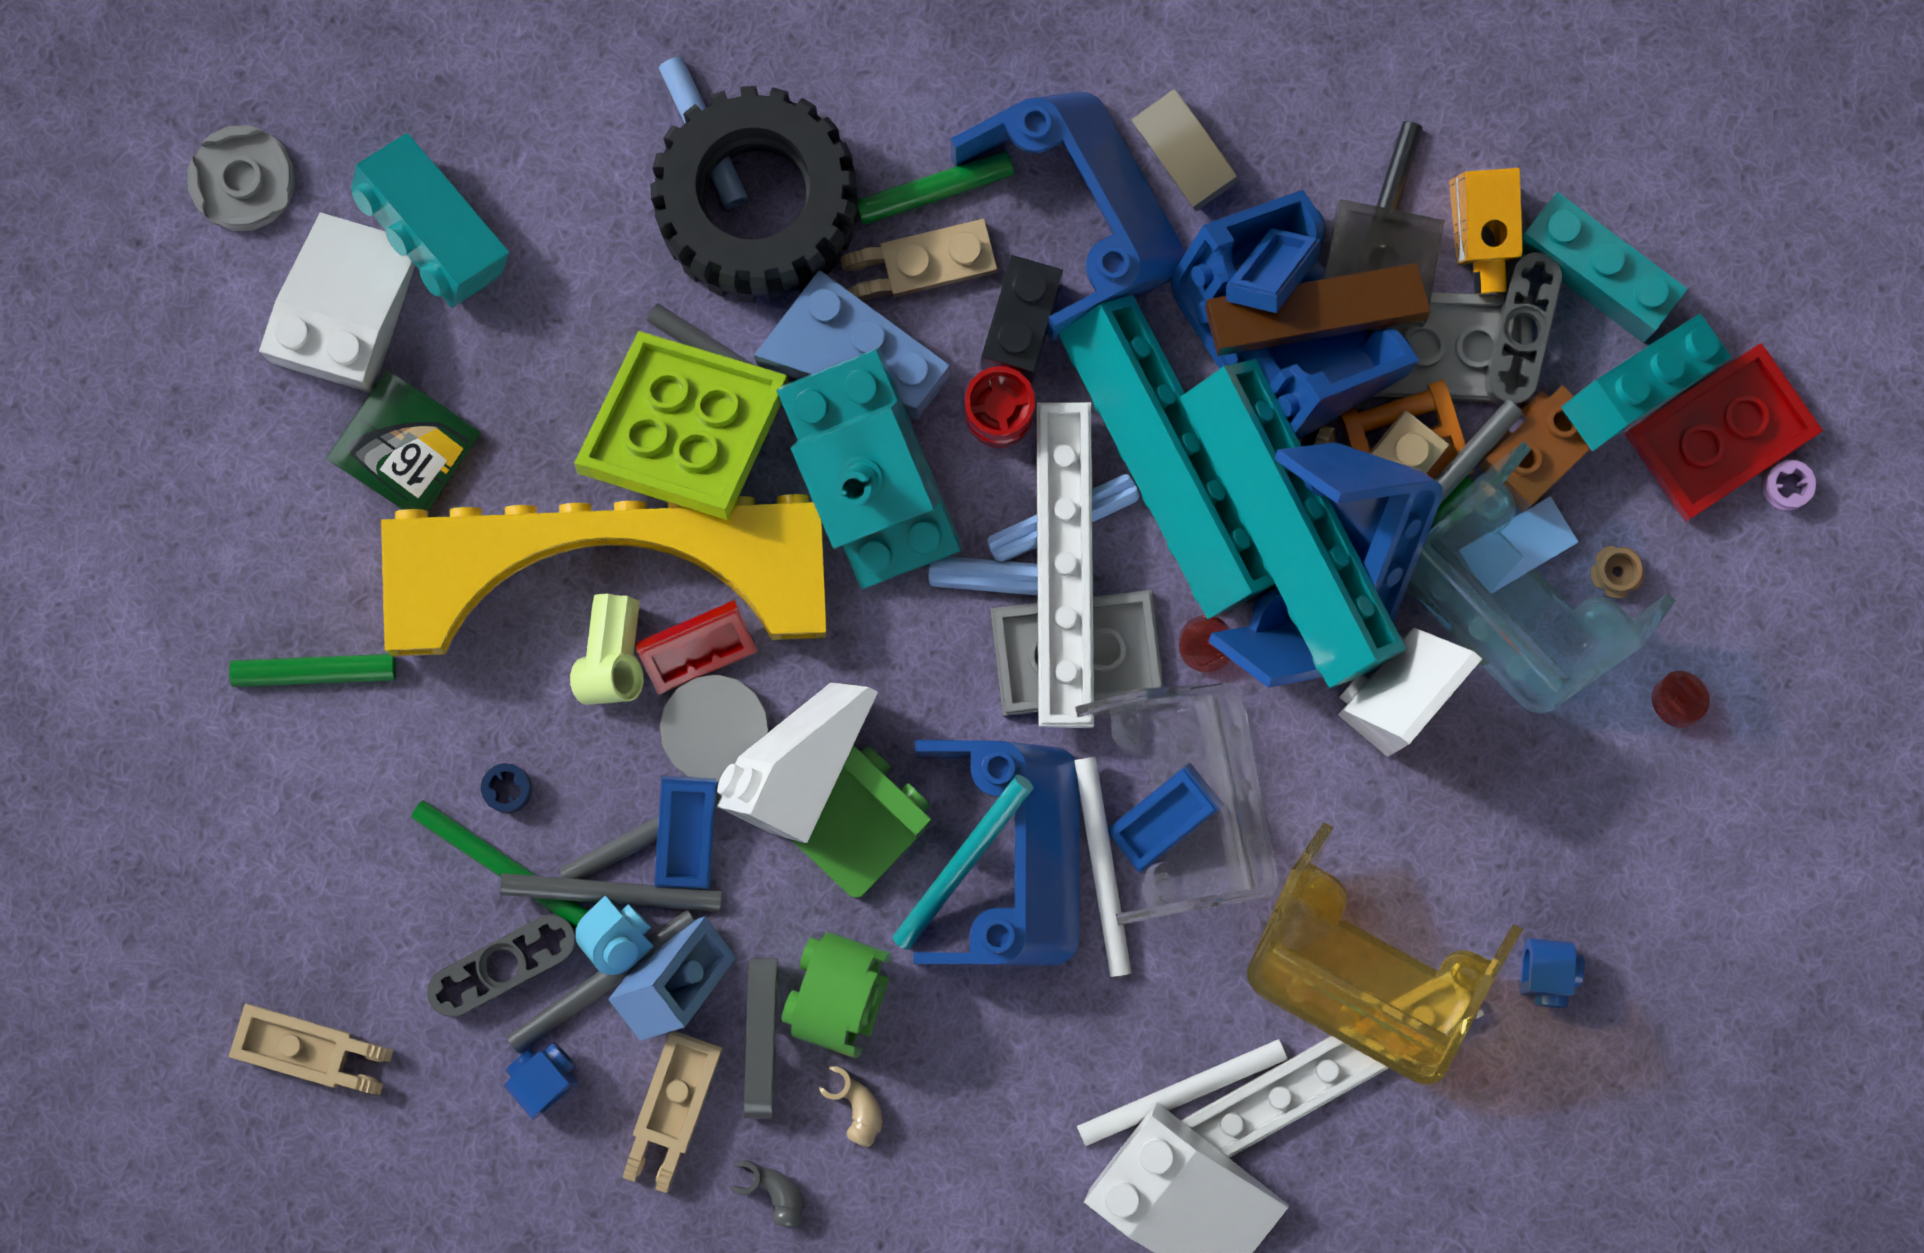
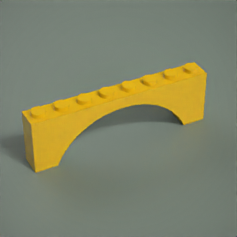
(446, 565)

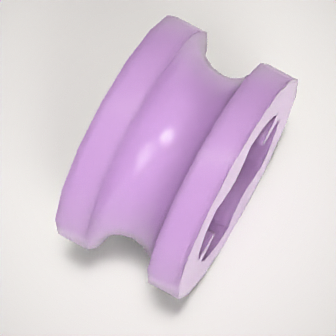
(1794, 501)

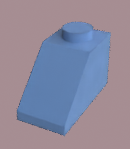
(673, 981)

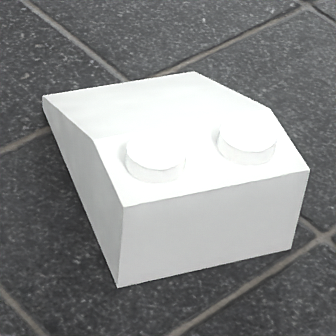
(339, 304)
(1406, 690)
(793, 768)
(1182, 1192)

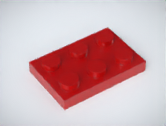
(1723, 432)

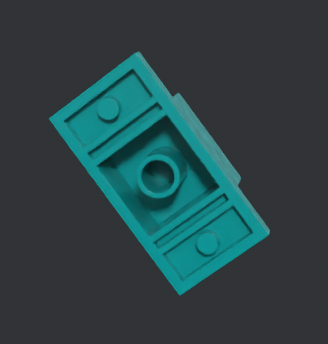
(867, 469)

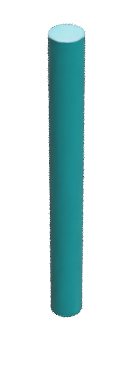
(963, 862)

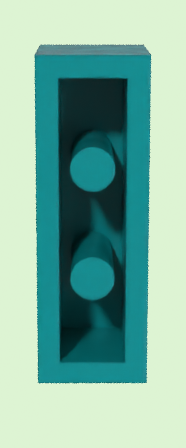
(428, 220)
(1603, 267)
(1645, 382)

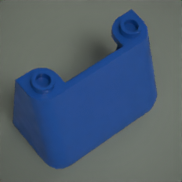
(1310, 377)

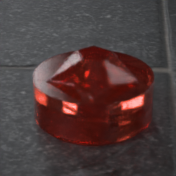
(1195, 647)
(1680, 699)

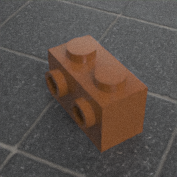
(1553, 446)

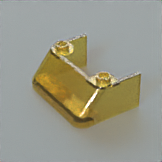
(1361, 985)

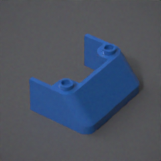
(1142, 241)
(1387, 519)
(1047, 824)

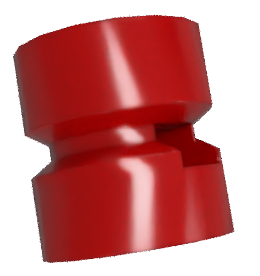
(999, 407)

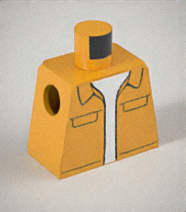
(1490, 201)

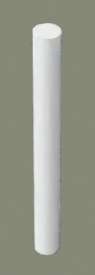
(1102, 866)
(1183, 1091)

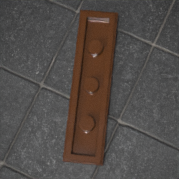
(1322, 310)

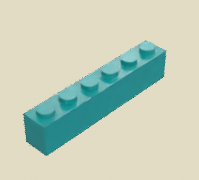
(1153, 435)
(1291, 526)

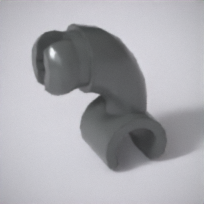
(782, 1190)

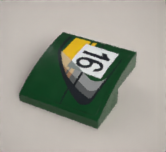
(403, 444)

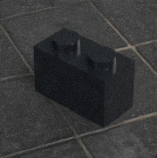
(1022, 316)

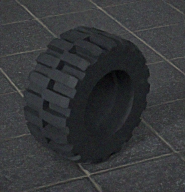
(739, 127)

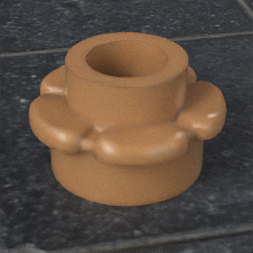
(1627, 561)

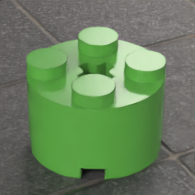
(838, 993)

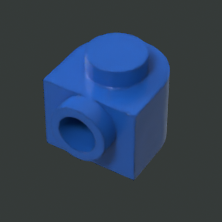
(1551, 971)
(540, 1079)

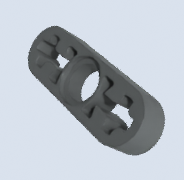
(1518, 289)
(459, 972)
(760, 1026)

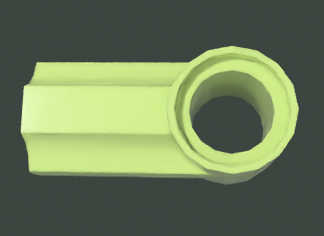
(609, 669)

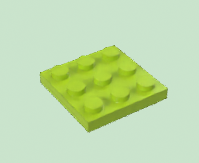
(681, 425)

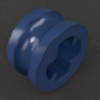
(491, 796)

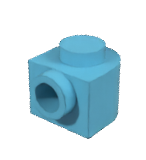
(613, 937)

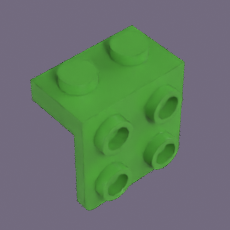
(865, 823)

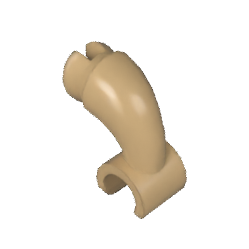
(865, 1109)

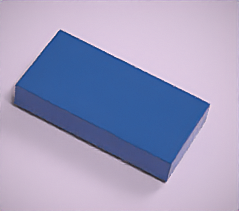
(1273, 270)
(1165, 817)
(685, 832)

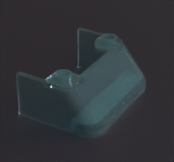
(1526, 629)

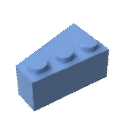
(834, 326)

